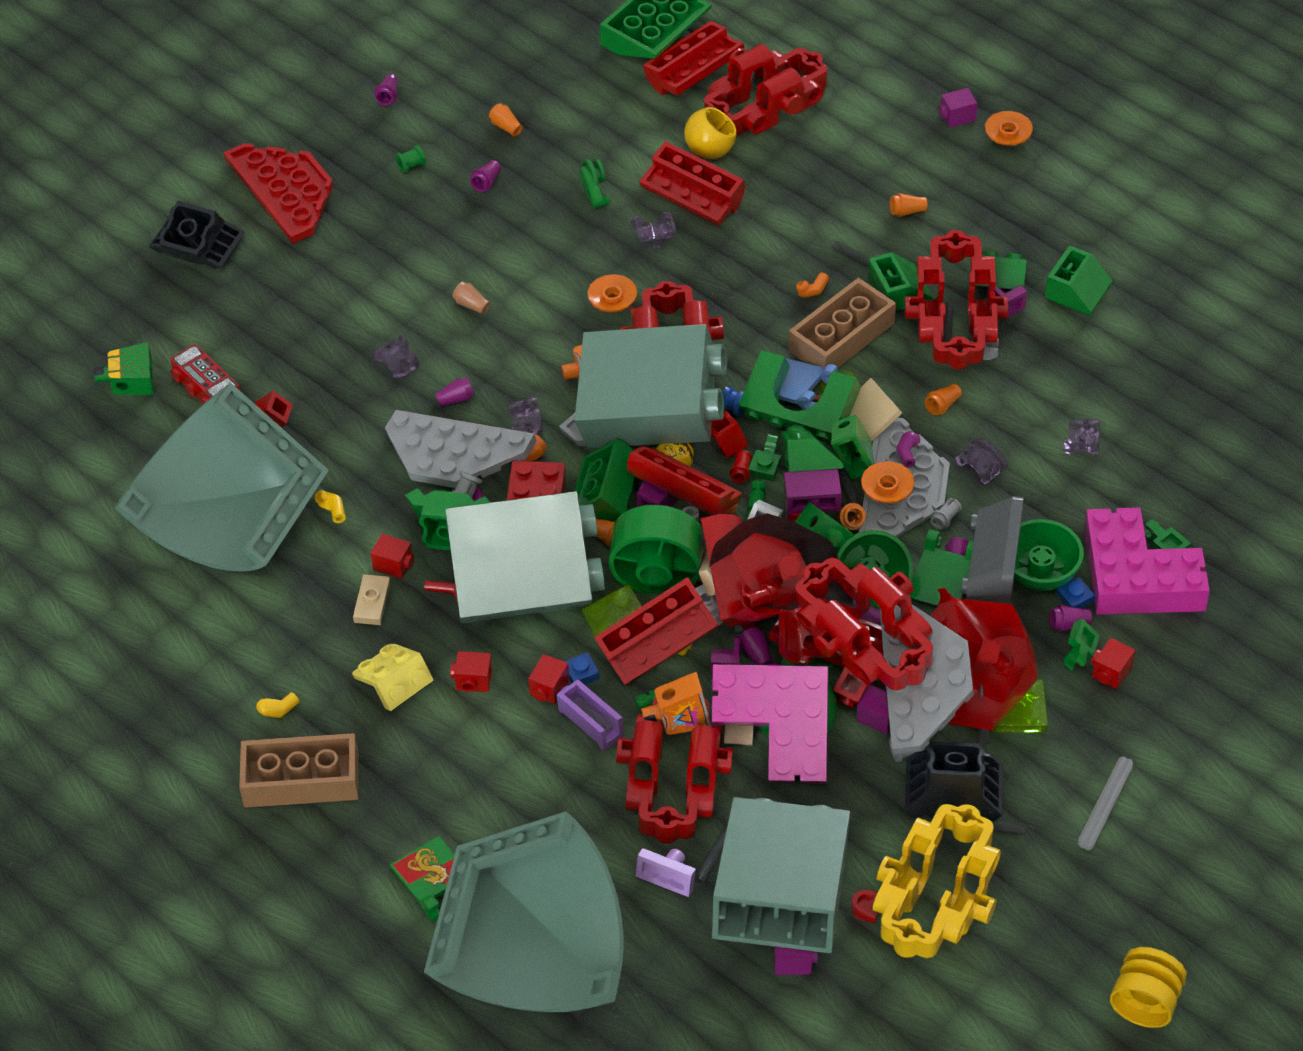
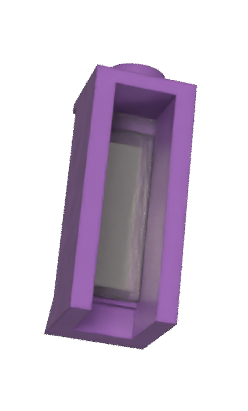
(591, 714)

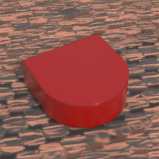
(862, 905)

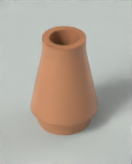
(470, 297)

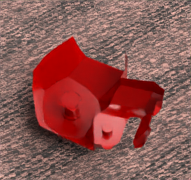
(999, 657)

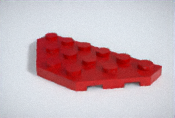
(286, 185)

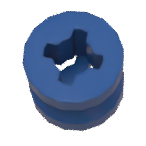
(731, 400)

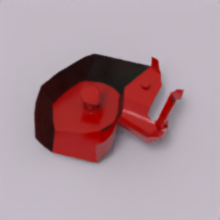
(774, 554)

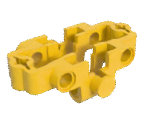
(904, 885)

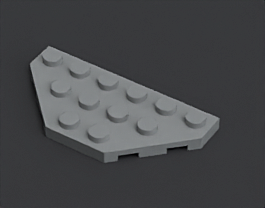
(440, 447)
(930, 485)
(927, 707)

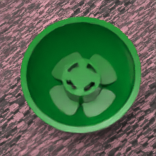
(880, 551)
(1047, 555)

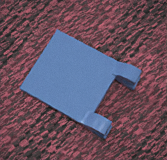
(801, 381)

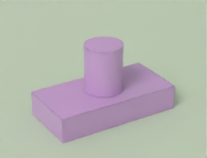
(666, 871)

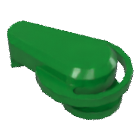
(590, 177)

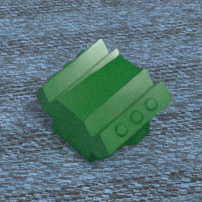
(432, 514)

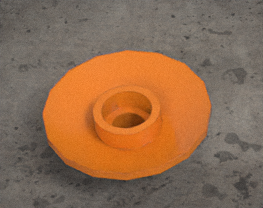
(1008, 128)
(612, 293)
(887, 482)

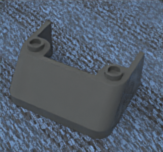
(994, 551)

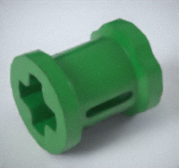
(410, 159)

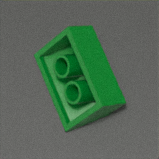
(806, 452)
(605, 480)

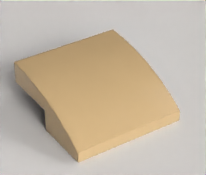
(874, 409)

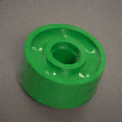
(655, 548)

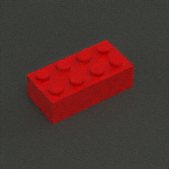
(536, 479)

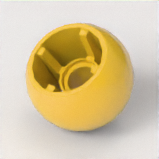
(709, 133)

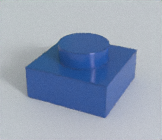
(1075, 594)
(583, 669)

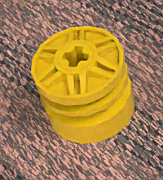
(1148, 987)

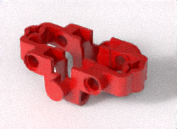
(780, 81)
(667, 299)
(981, 314)
(836, 627)
(647, 745)

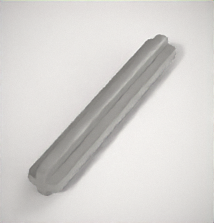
(1105, 803)

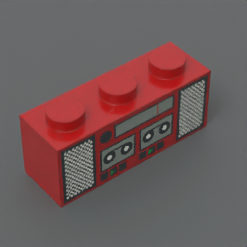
(199, 373)

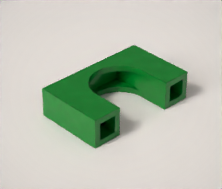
(763, 390)

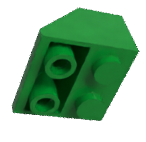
(1008, 271)
(895, 278)
(1077, 281)

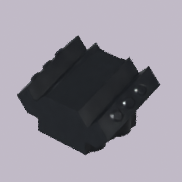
(196, 235)
(953, 776)

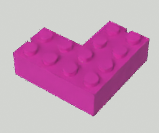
(1135, 579)
(786, 700)

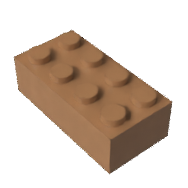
(842, 325)
(299, 770)

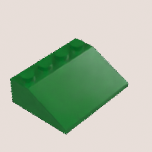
(649, 26)

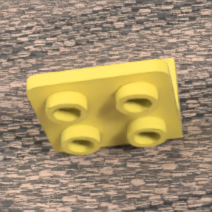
(395, 674)

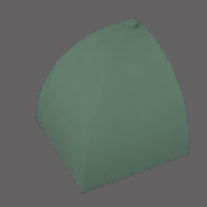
(223, 486)
(530, 920)

